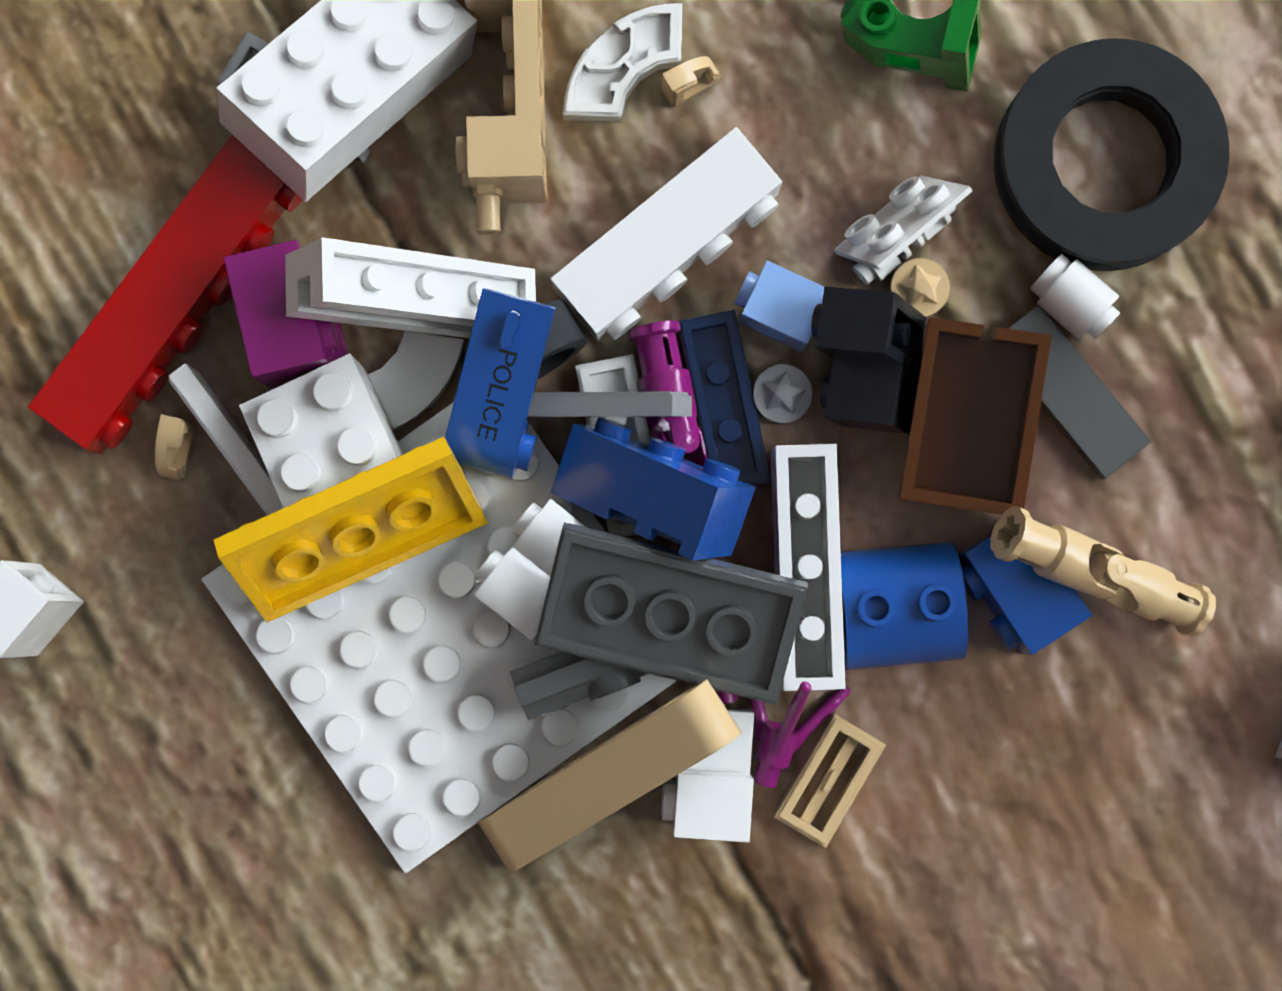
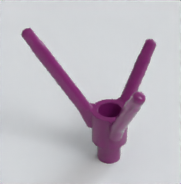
(781, 740)

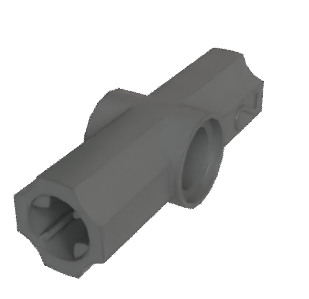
(566, 679)

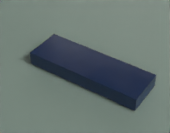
(724, 394)

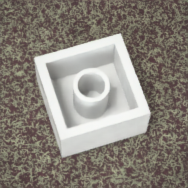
(320, 429)

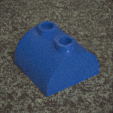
(903, 606)

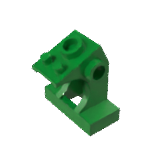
(930, 47)

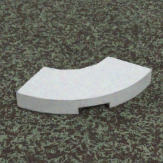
(620, 60)
(416, 375)

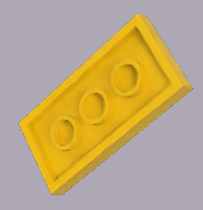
(351, 530)

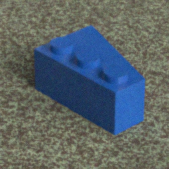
(654, 489)

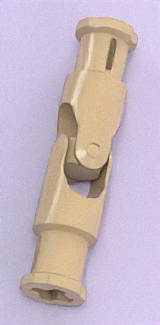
(1131, 585)

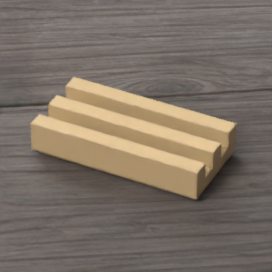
(809, 767)

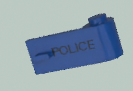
(498, 384)

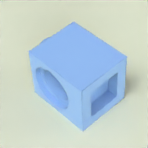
(779, 305)

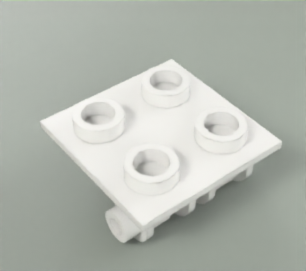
(915, 213)

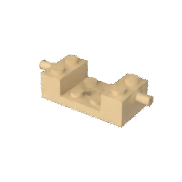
(507, 154)

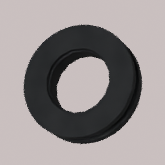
(1169, 97)

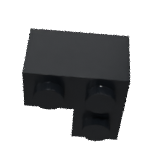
(875, 357)

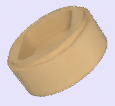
(921, 285)

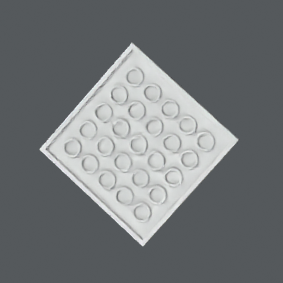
(414, 679)

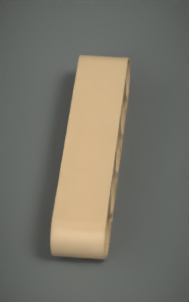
(610, 776)

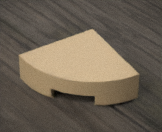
(688, 80)
(173, 447)

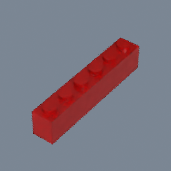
(163, 300)

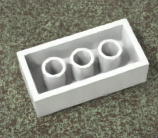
(341, 82)

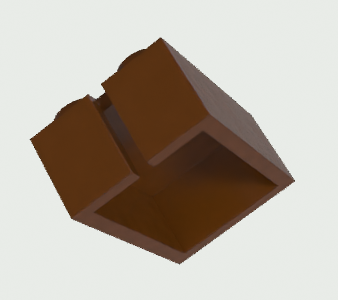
(975, 416)

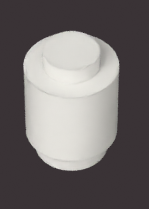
(1076, 297)

